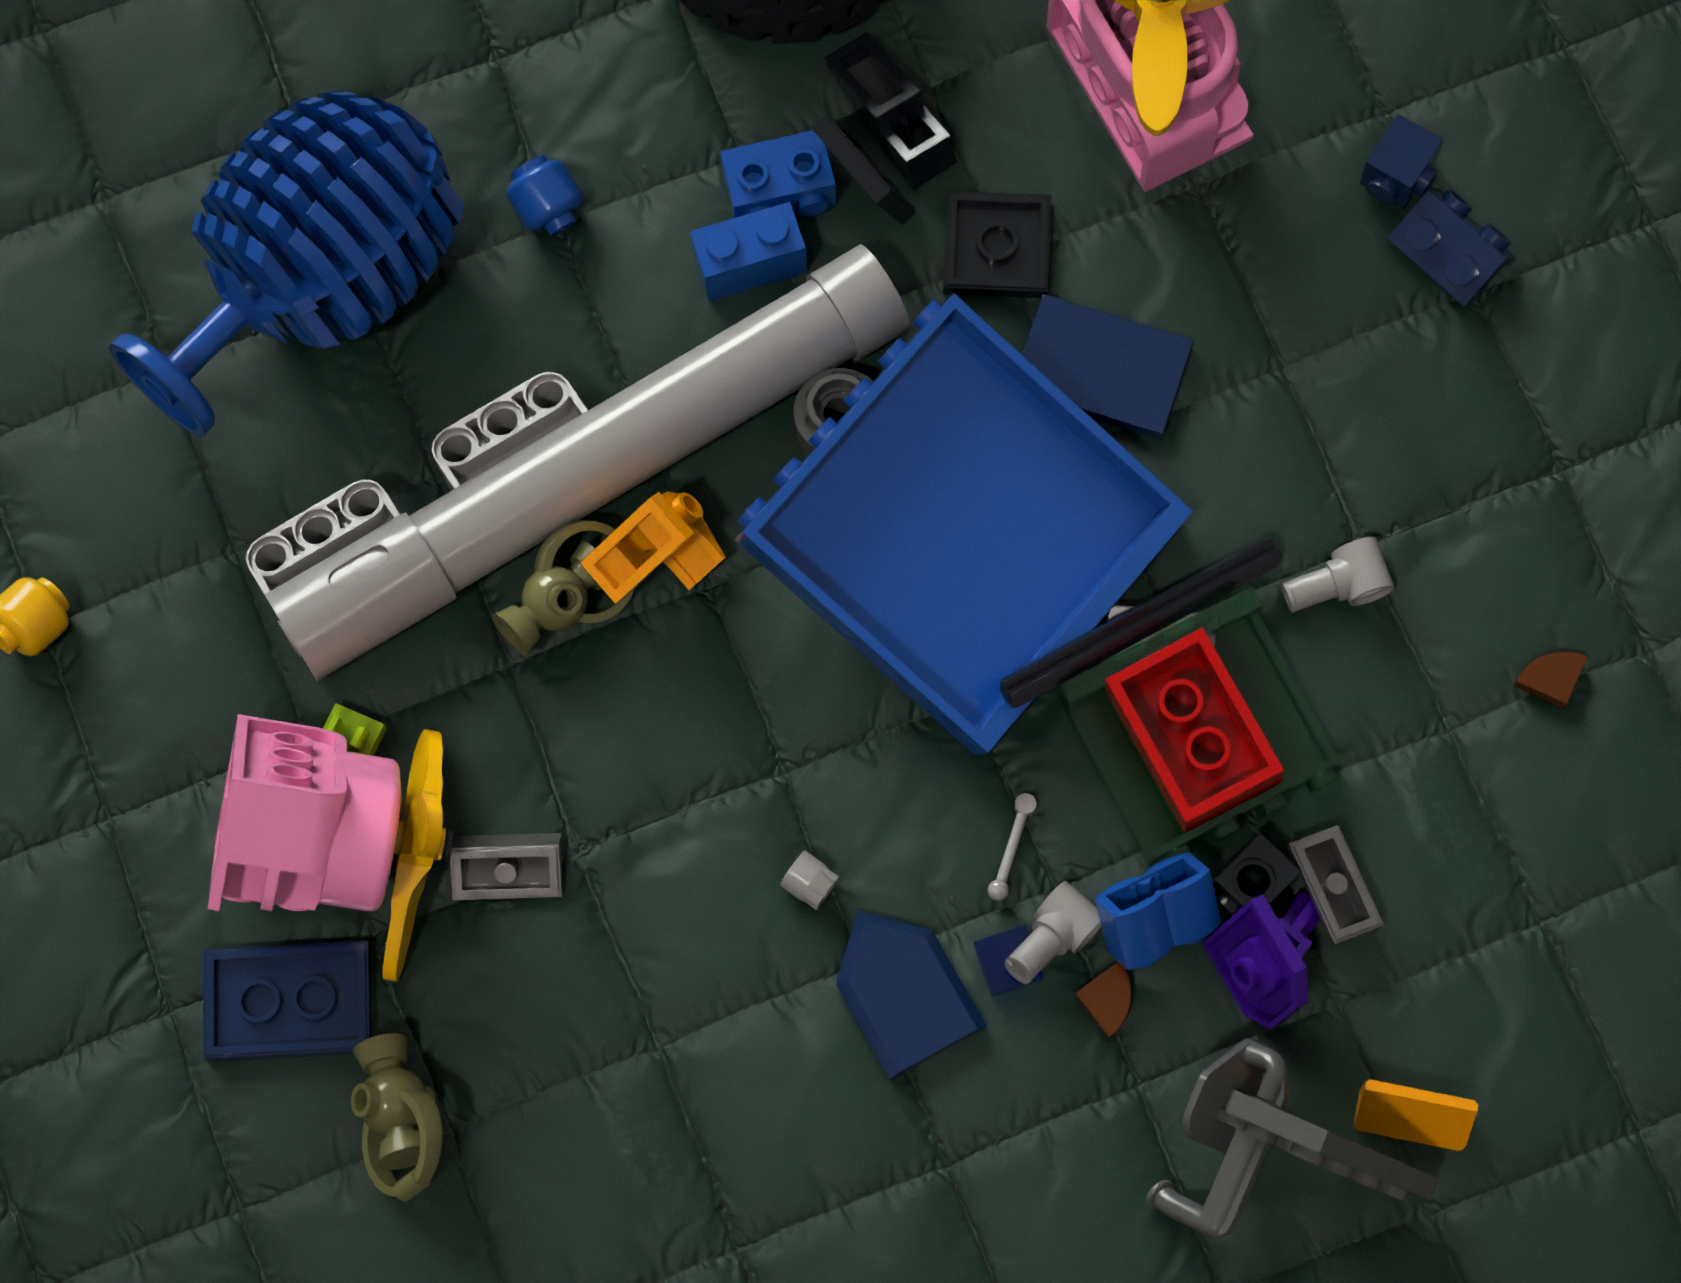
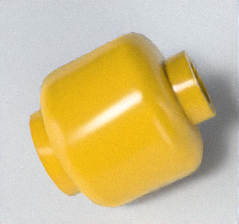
(31, 616)

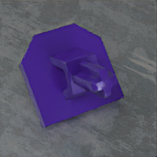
(1263, 958)

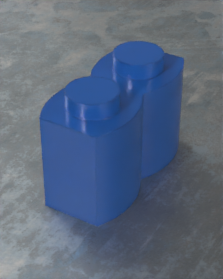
(1158, 911)

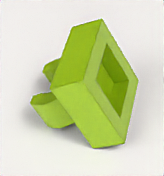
(360, 731)

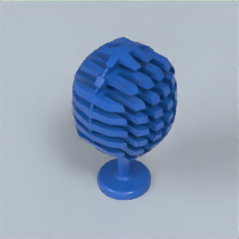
(310, 233)

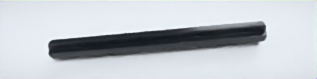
(1139, 622)

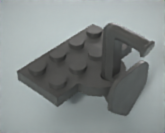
(1245, 1116)

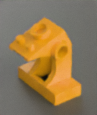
(660, 531)

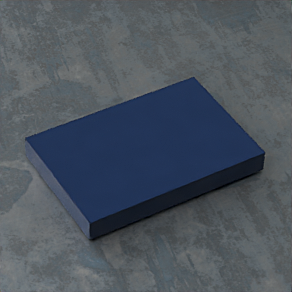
(1109, 364)
(286, 1000)

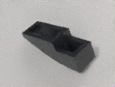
(892, 109)

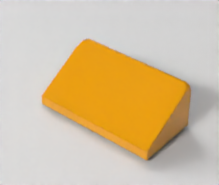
(1414, 1115)

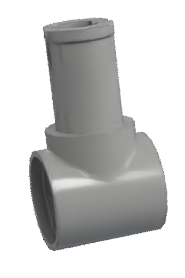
(1352, 574)
(1062, 924)

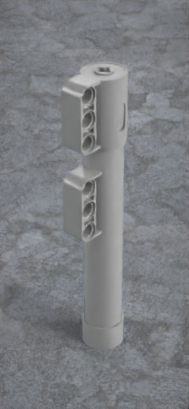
(552, 467)

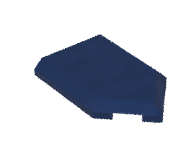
(904, 993)

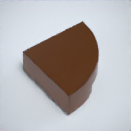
(1552, 676)
(1107, 999)

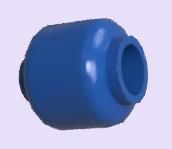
(544, 195)

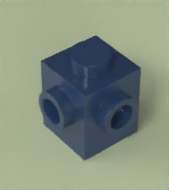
(1402, 163)

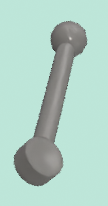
(1024, 806)

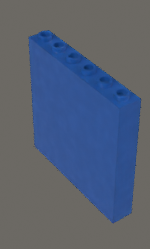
(961, 520)

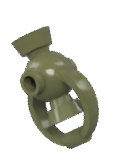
(554, 594)
(392, 1107)

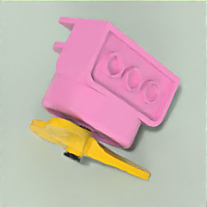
(1157, 78)
(323, 824)

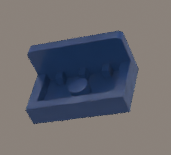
(1452, 245)

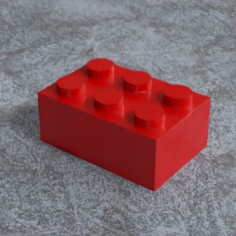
(1193, 730)

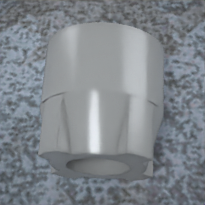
(809, 880)

